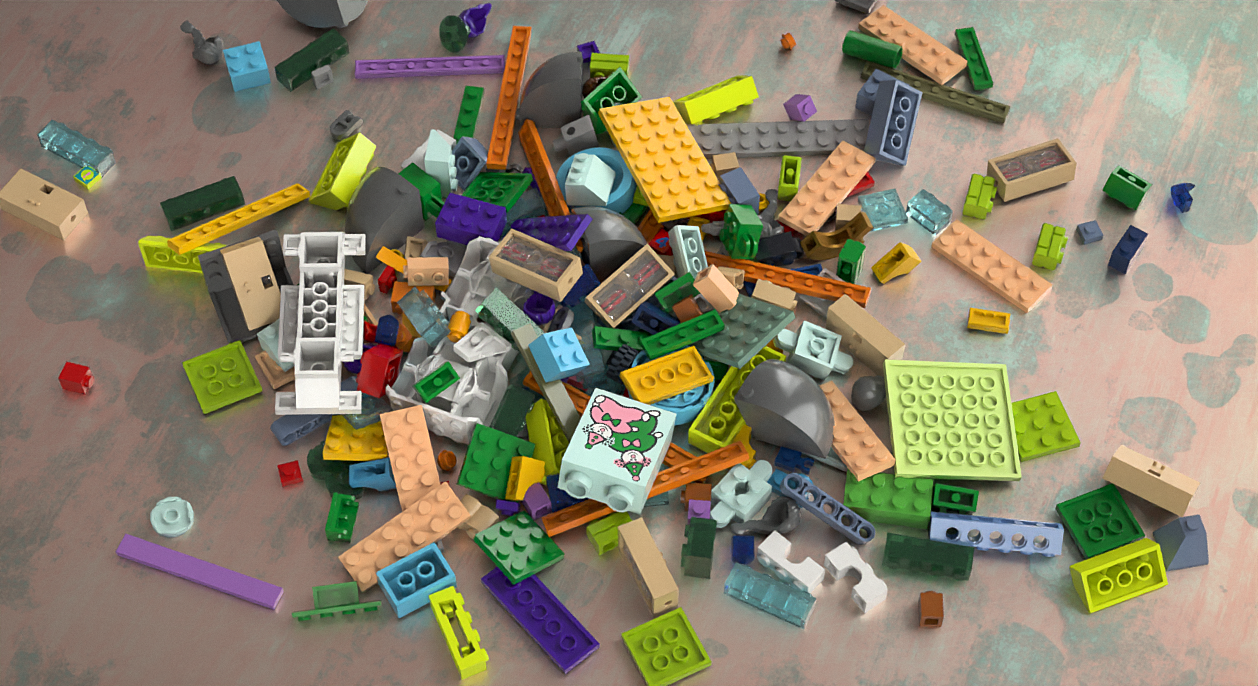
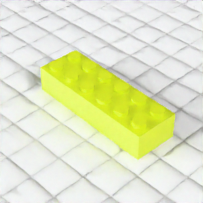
(720, 417)

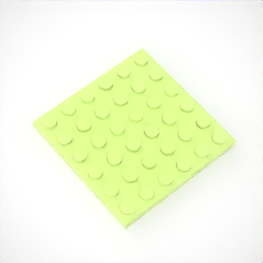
(951, 420)

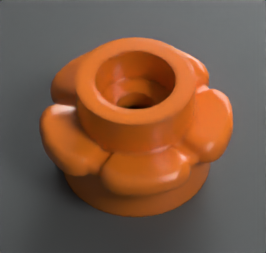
(788, 41)
(446, 460)

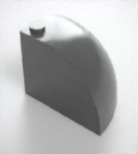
(324, 12)
(553, 92)
(385, 211)
(608, 240)
(786, 408)

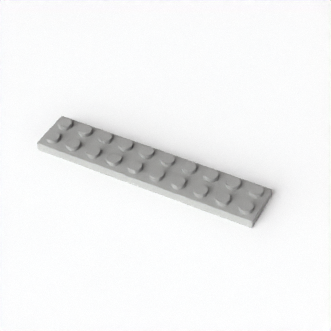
(779, 138)

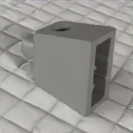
(577, 136)

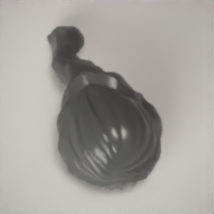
(205, 50)
(770, 226)
(868, 392)
(781, 516)

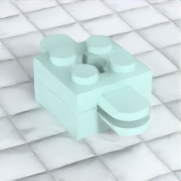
(817, 341)
(741, 493)

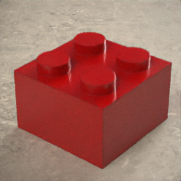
(378, 369)

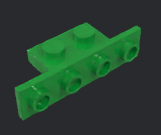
(336, 598)

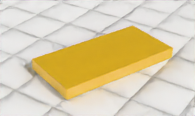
(667, 376)

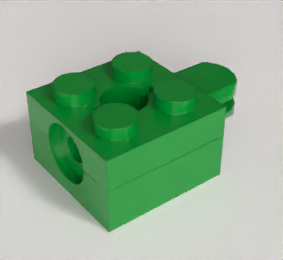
(429, 190)
(741, 231)

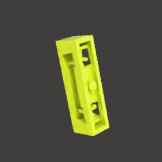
(446, 601)

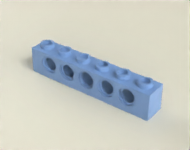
(1048, 547)

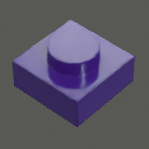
(587, 50)
(508, 508)

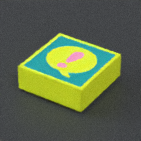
(87, 177)

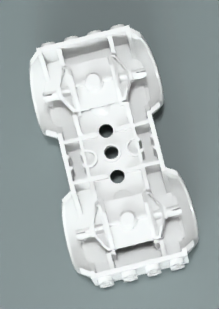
(482, 381)

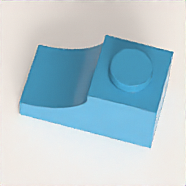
(372, 474)

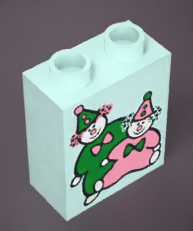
(616, 451)

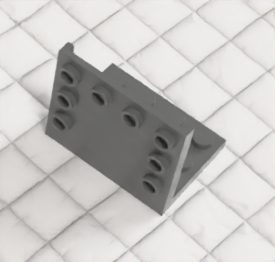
(222, 292)

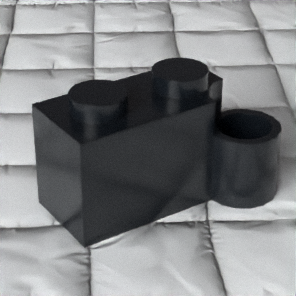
(779, 250)

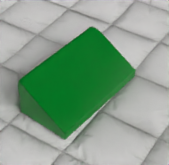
(436, 381)

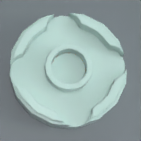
(172, 517)

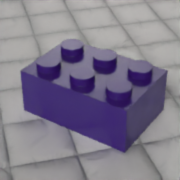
(467, 219)

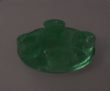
(453, 33)

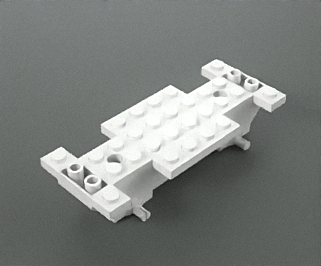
(320, 324)

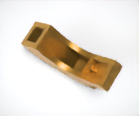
(829, 245)

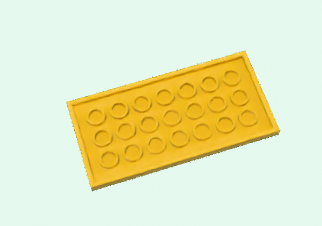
(664, 159)

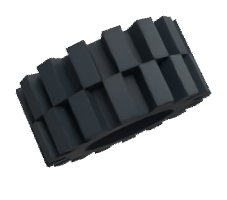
(622, 361)

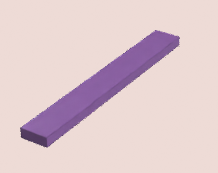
(429, 66)
(200, 571)

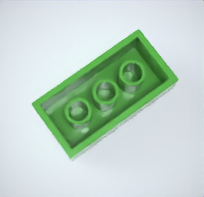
(890, 499)

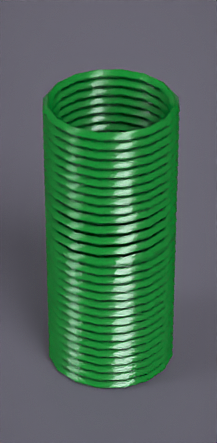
(872, 49)

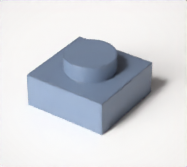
(1089, 232)

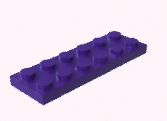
(557, 231)
(543, 618)

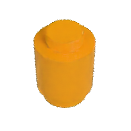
(459, 326)

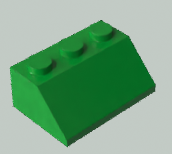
(613, 91)

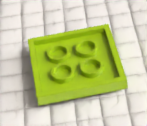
(222, 377)
(1042, 427)
(666, 649)

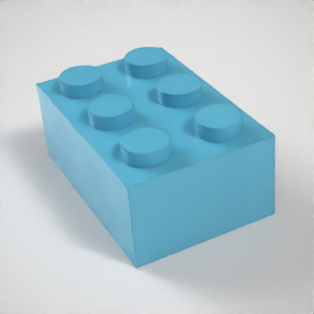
(414, 578)

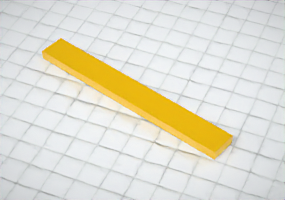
(238, 218)

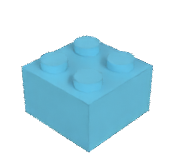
(247, 66)
(558, 354)

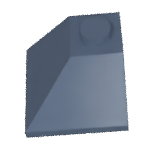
(469, 160)
(1183, 543)

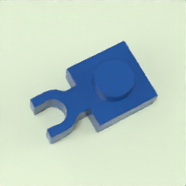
(791, 459)

